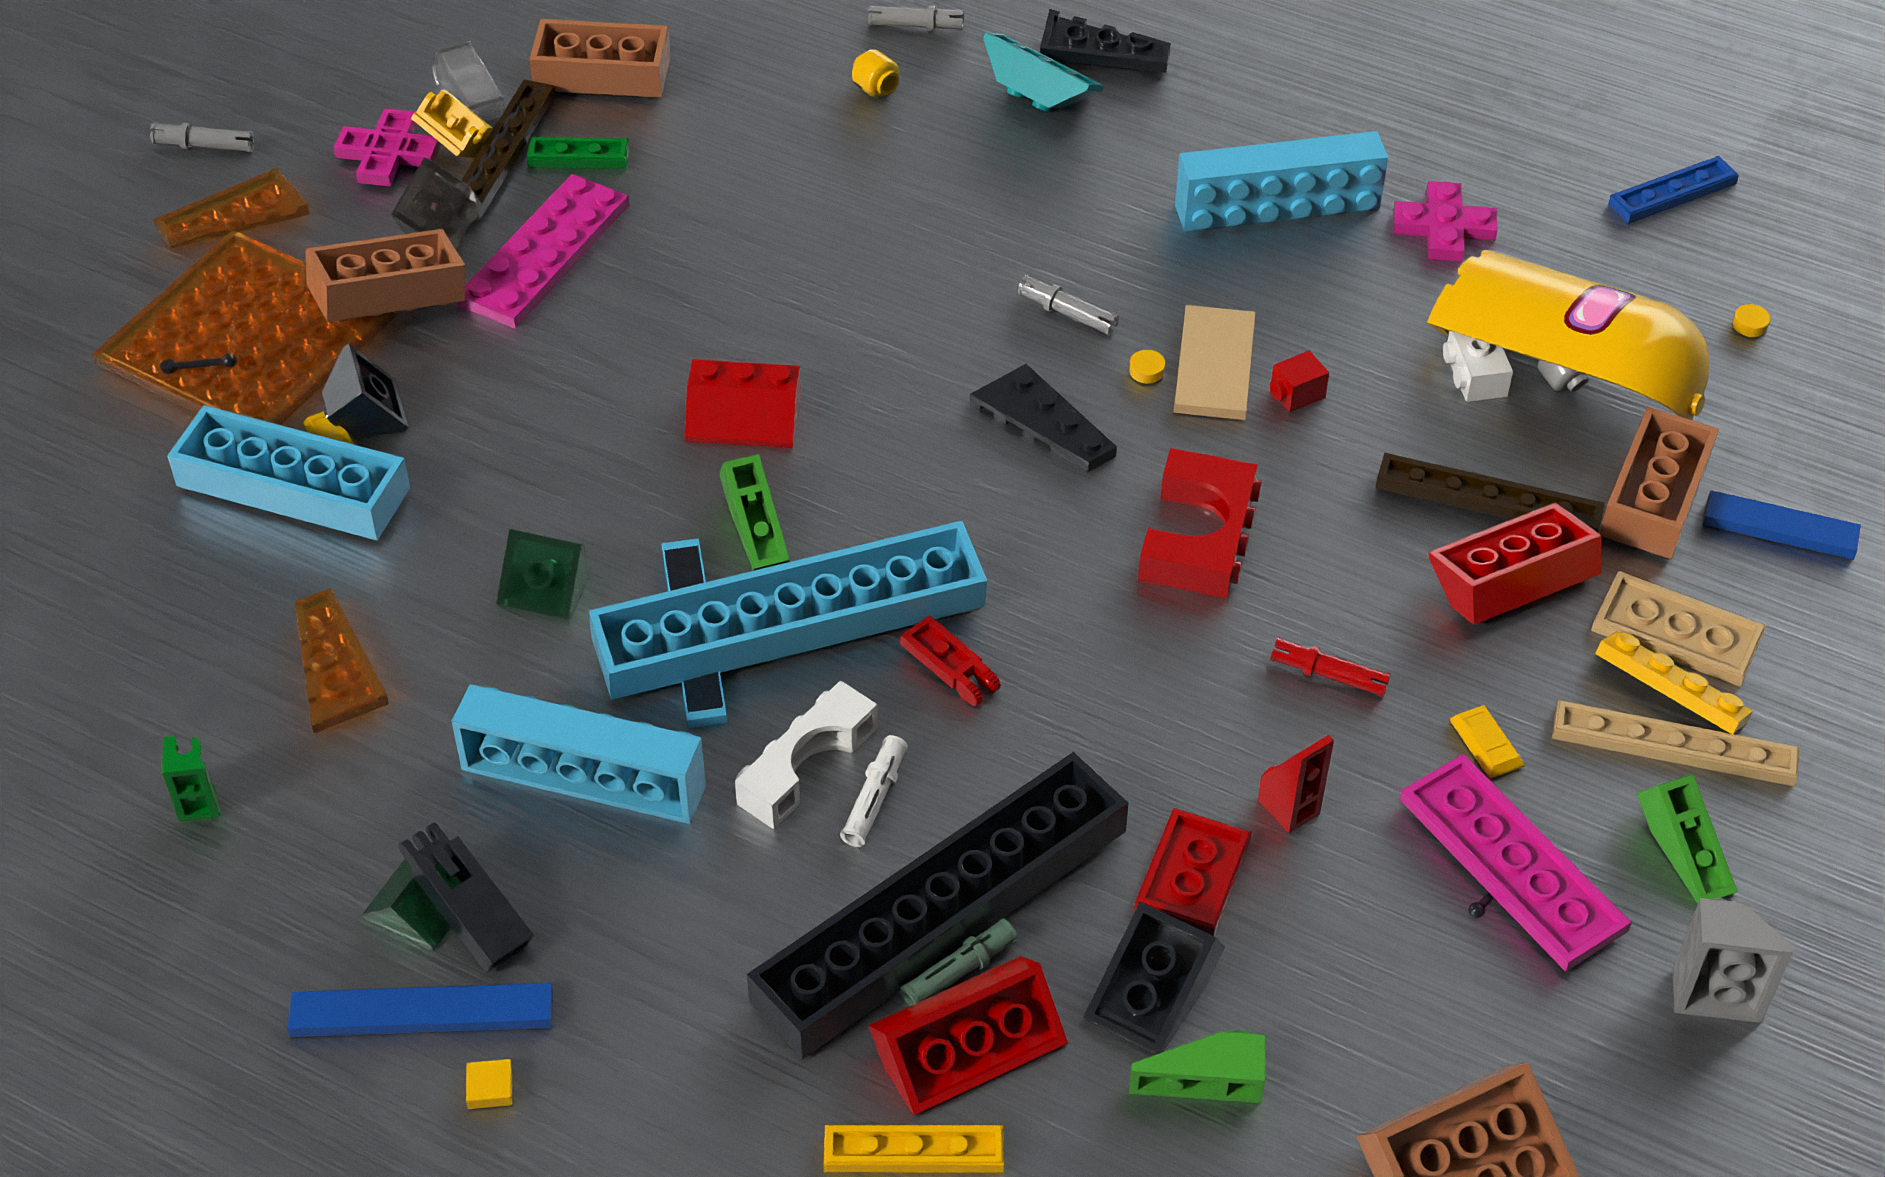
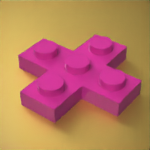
(385, 147)
(1445, 221)

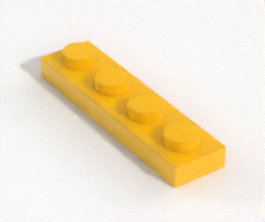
(1683, 687)

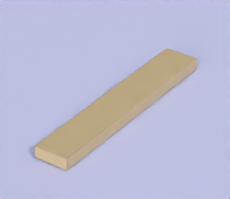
(1676, 743)

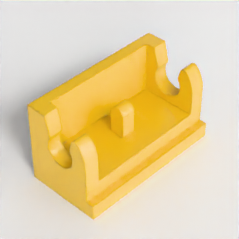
(452, 124)

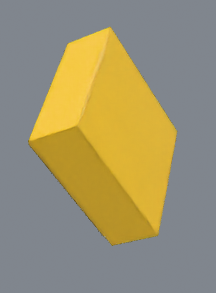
(489, 1084)

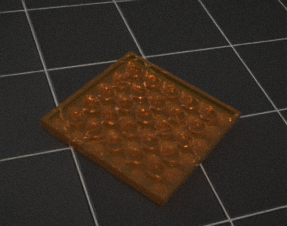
(241, 304)

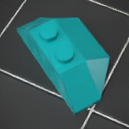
(1036, 75)

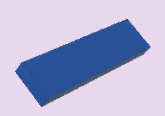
(1673, 189)
(1782, 524)

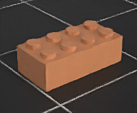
(601, 57)
(385, 275)
(1658, 482)

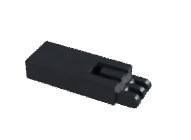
(474, 907)

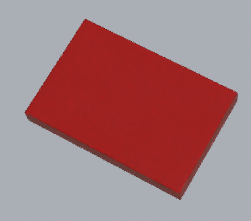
(1194, 869)

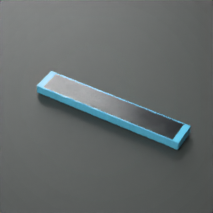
(702, 694)

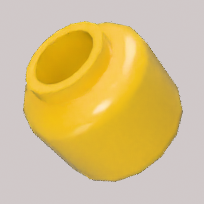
(875, 73)

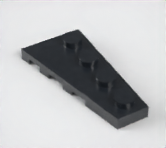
(1102, 46)
(1045, 415)

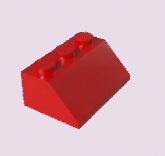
(742, 403)

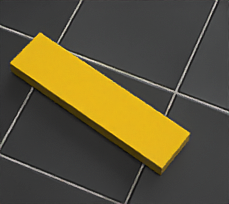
(914, 1148)

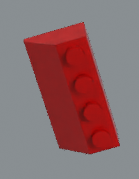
(1517, 562)
(969, 1033)

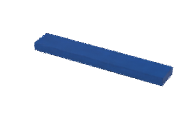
(420, 1009)

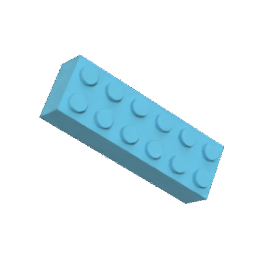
(1280, 180)
(289, 472)
(580, 753)

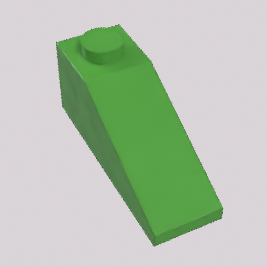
(753, 511)
(1688, 837)
(1211, 1068)

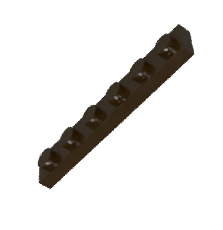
(507, 140)
(1478, 491)

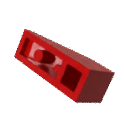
(1297, 786)

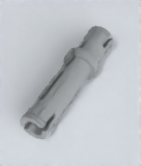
(916, 17)
(201, 137)
(1056, 299)

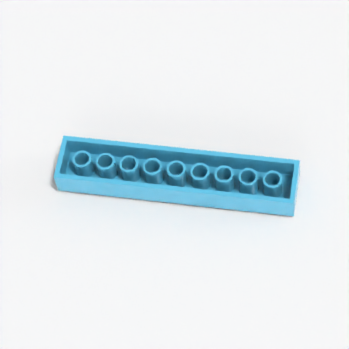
(786, 609)

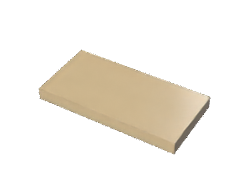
(1215, 362)
(1680, 628)

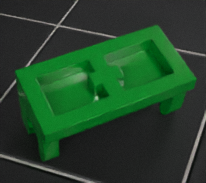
(188, 782)

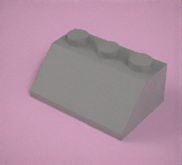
(1728, 963)

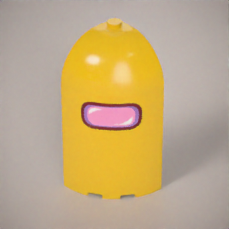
(1579, 327)

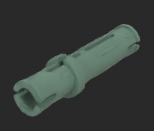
(973, 954)

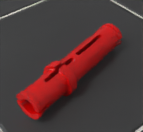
(1330, 666)

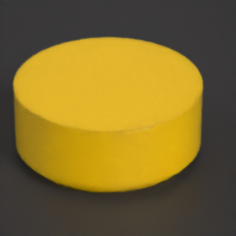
(1751, 320)
(1147, 366)

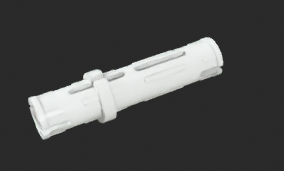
(880, 777)

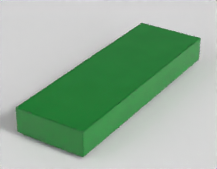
(578, 152)

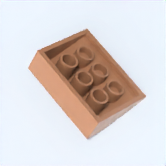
(1475, 1131)

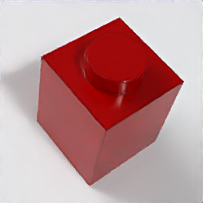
(1299, 381)

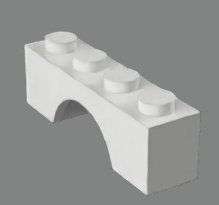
(836, 722)

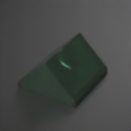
(542, 574)
(407, 910)

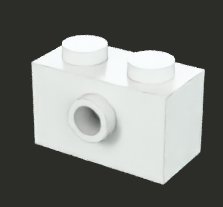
(1478, 367)

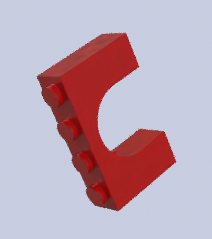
(1207, 561)

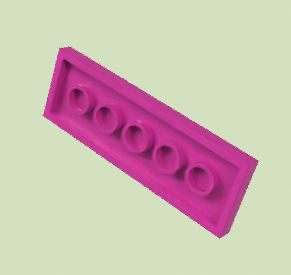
(543, 250)
(1515, 862)

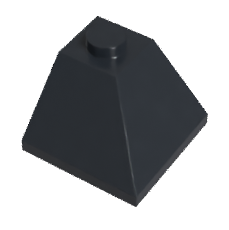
(362, 396)

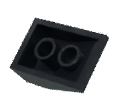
(1154, 979)

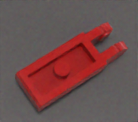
(949, 659)

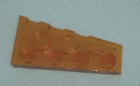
(242, 207)
(334, 663)

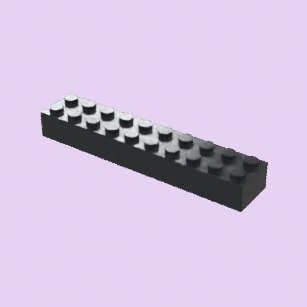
(936, 904)

